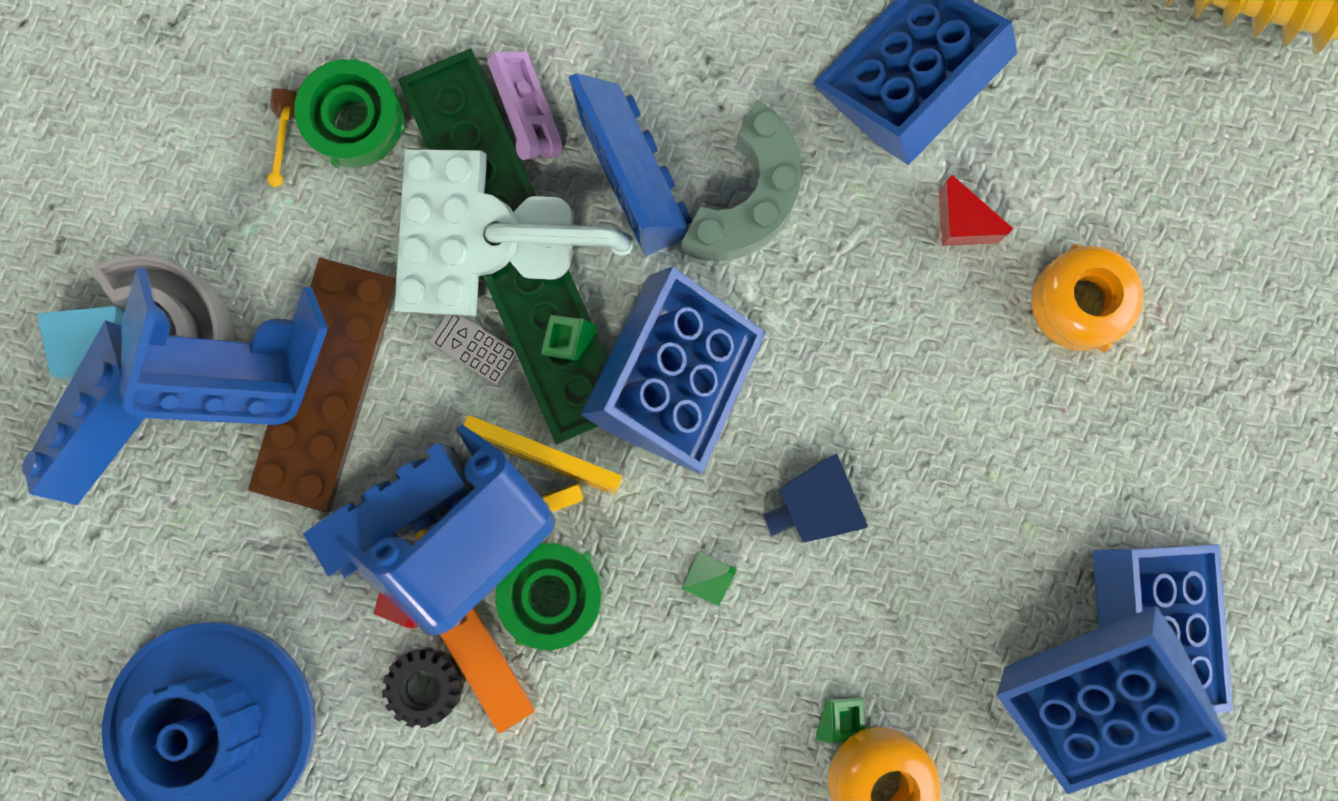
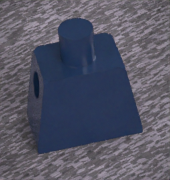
(817, 504)

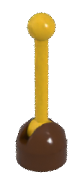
(282, 105)

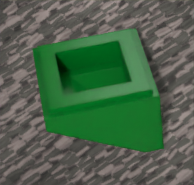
(567, 337)
(709, 578)
(841, 719)

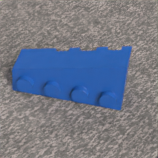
(84, 427)
(392, 509)

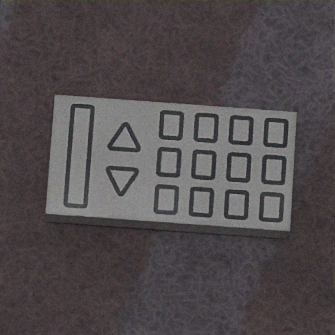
(474, 348)

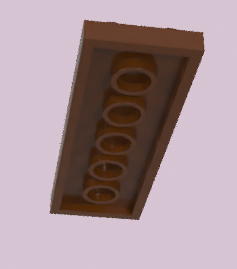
(308, 453)

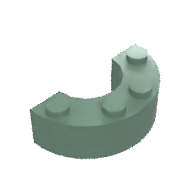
(758, 220)

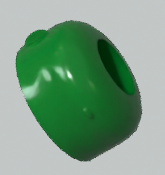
(328, 93)
(542, 630)

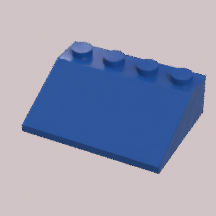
(917, 70)
(630, 163)
(675, 371)
(1188, 593)
(1111, 702)

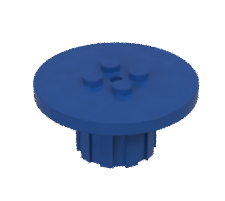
(209, 718)

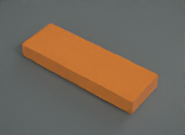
(488, 672)

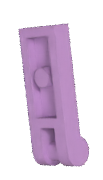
(525, 105)

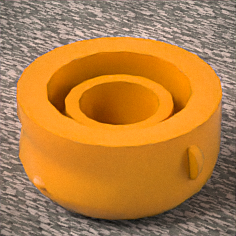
(1062, 317)
(874, 753)

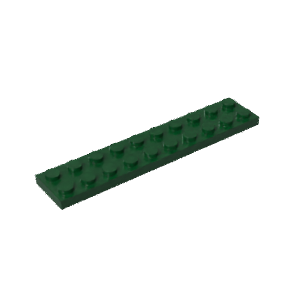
(460, 114)

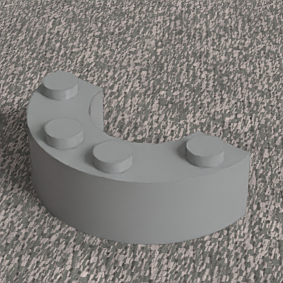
(185, 296)

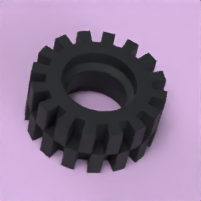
(397, 687)

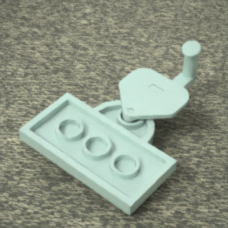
(451, 227)

